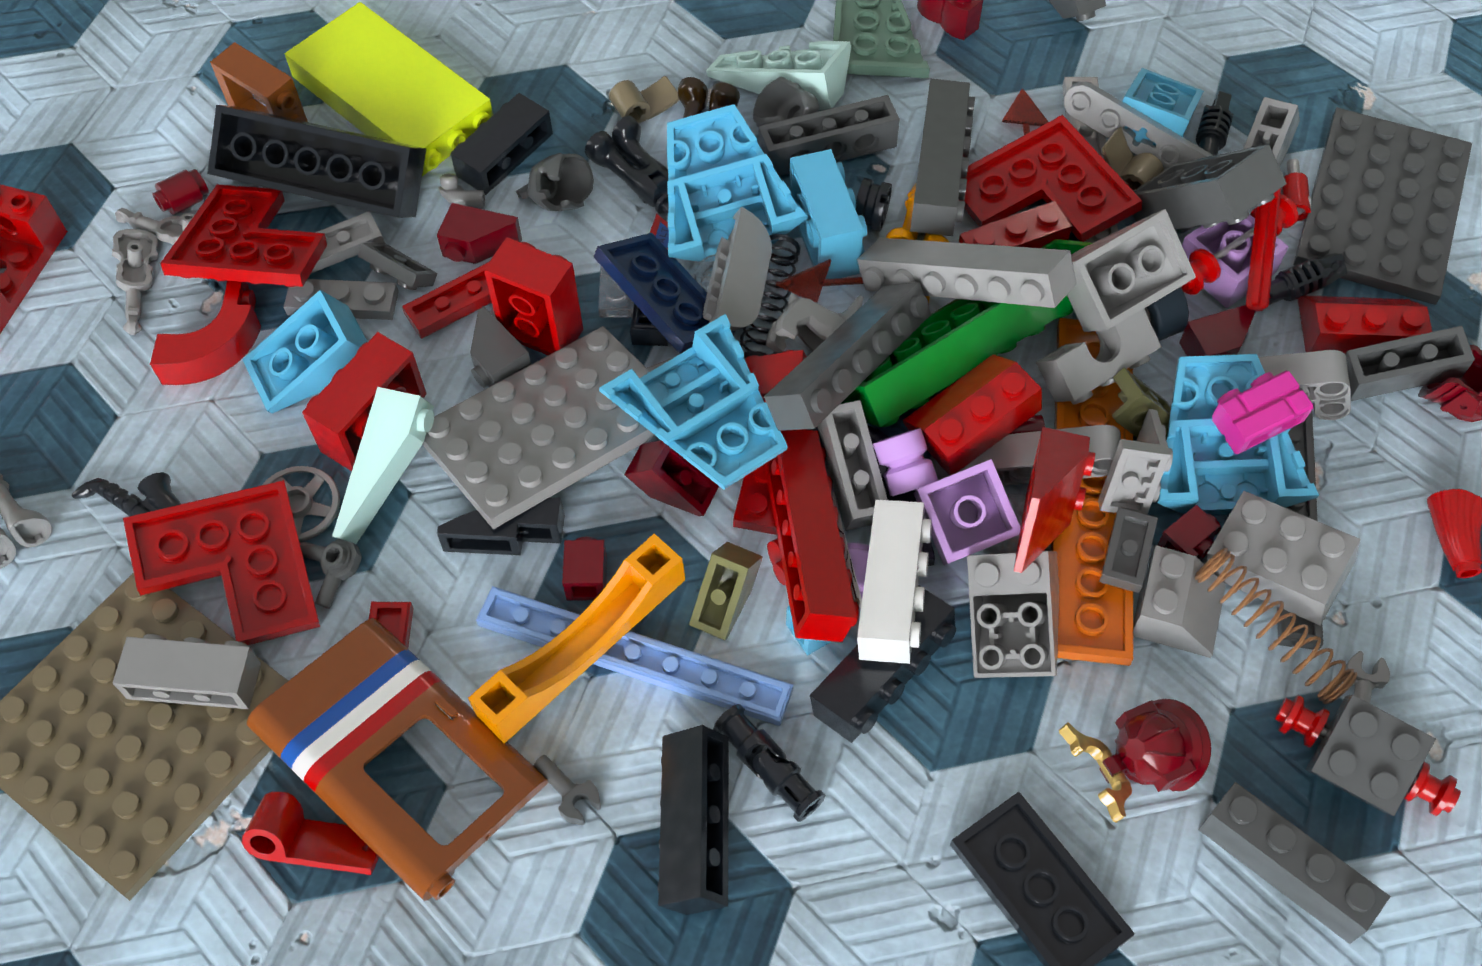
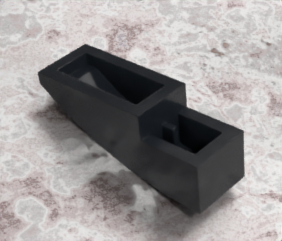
(474, 535)

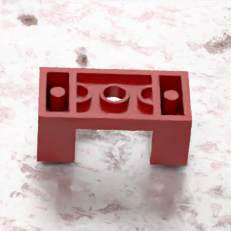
(27, 241)

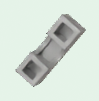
(1074, 373)

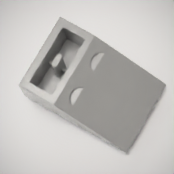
(1013, 615)

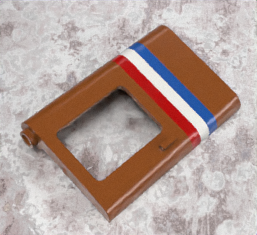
(354, 707)

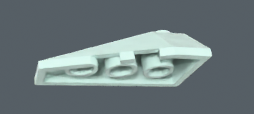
(816, 70)
(387, 447)

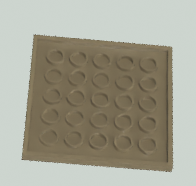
(115, 772)

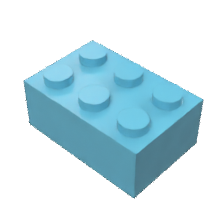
(831, 222)

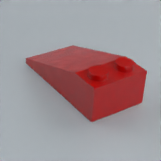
(1052, 491)

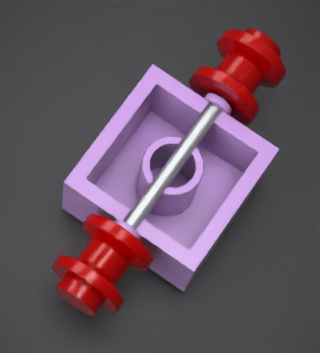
(1223, 254)

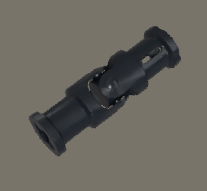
(771, 765)

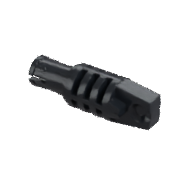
(1215, 124)
(1307, 277)

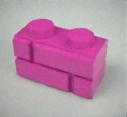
(1261, 411)

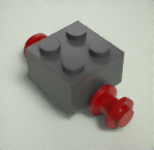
(1370, 754)

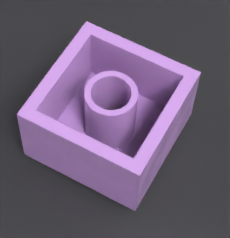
(968, 512)

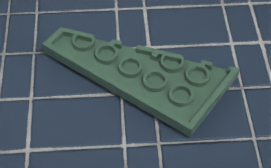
(879, 38)

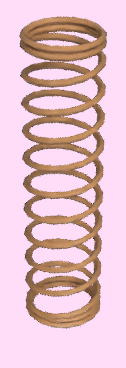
(1329, 692)

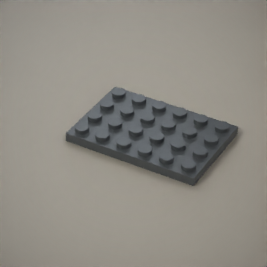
(1386, 204)

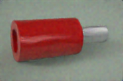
(1297, 188)

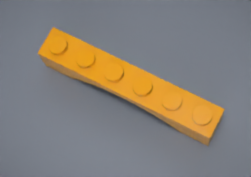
(529, 685)

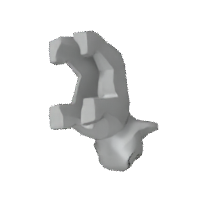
(808, 322)

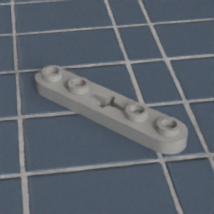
(1107, 113)

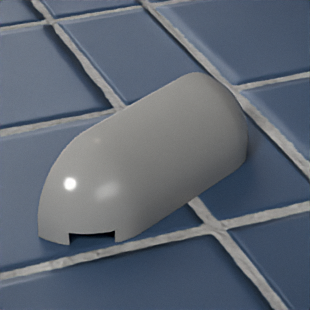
(739, 272)

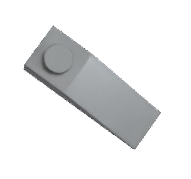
(1274, 126)

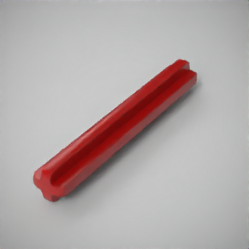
(1263, 254)

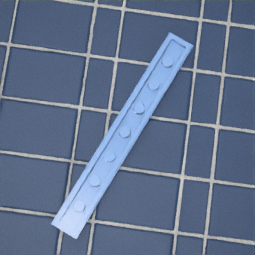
(645, 658)

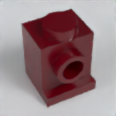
(1191, 533)

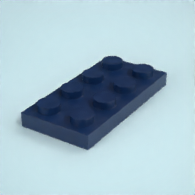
(657, 286)

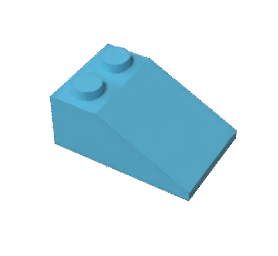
(1163, 101)
(304, 352)

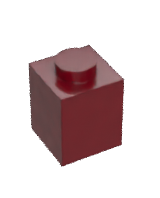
(584, 568)

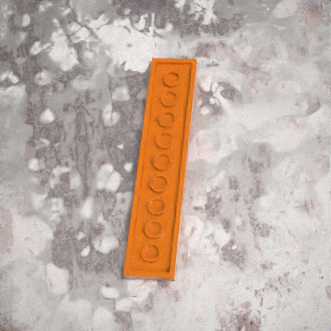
(1093, 616)

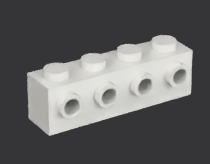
(892, 582)

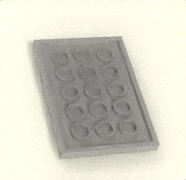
(538, 429)

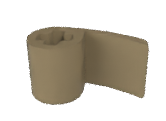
(644, 103)
(1132, 169)

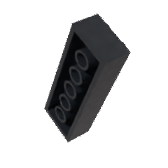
(316, 161)

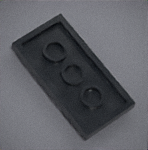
(1040, 887)

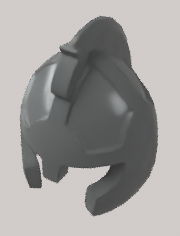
(559, 182)

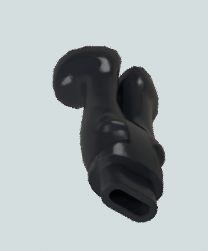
(649, 180)

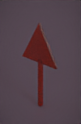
(1024, 112)
(810, 281)

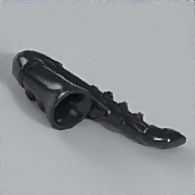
(154, 487)

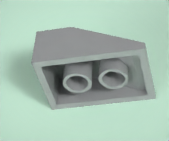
(1127, 272)

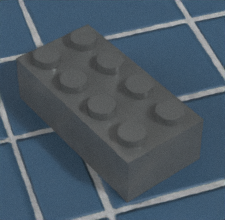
(1213, 188)

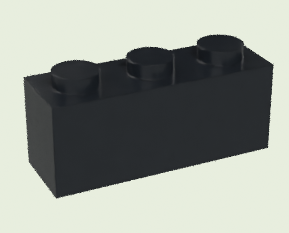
(502, 143)

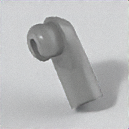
(456, 194)

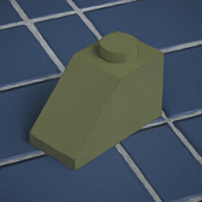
(725, 589)

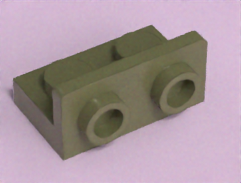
(1137, 400)

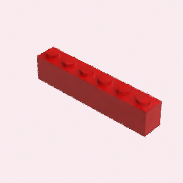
(810, 540)

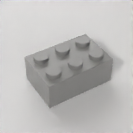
(1288, 553)

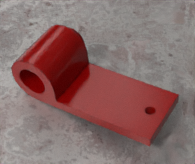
(284, 836)

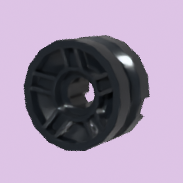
(873, 202)

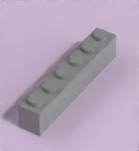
(971, 271)

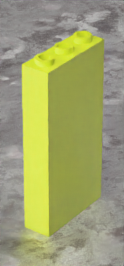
(388, 84)

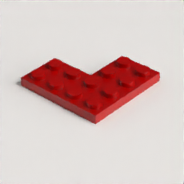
(1050, 166)
(232, 241)
(238, 536)

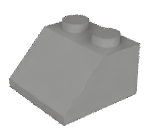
(1175, 606)

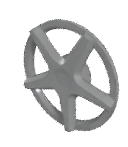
(302, 499)

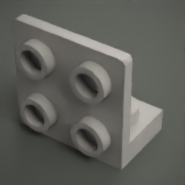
(1137, 469)

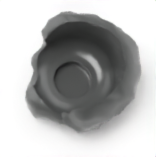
(783, 101)

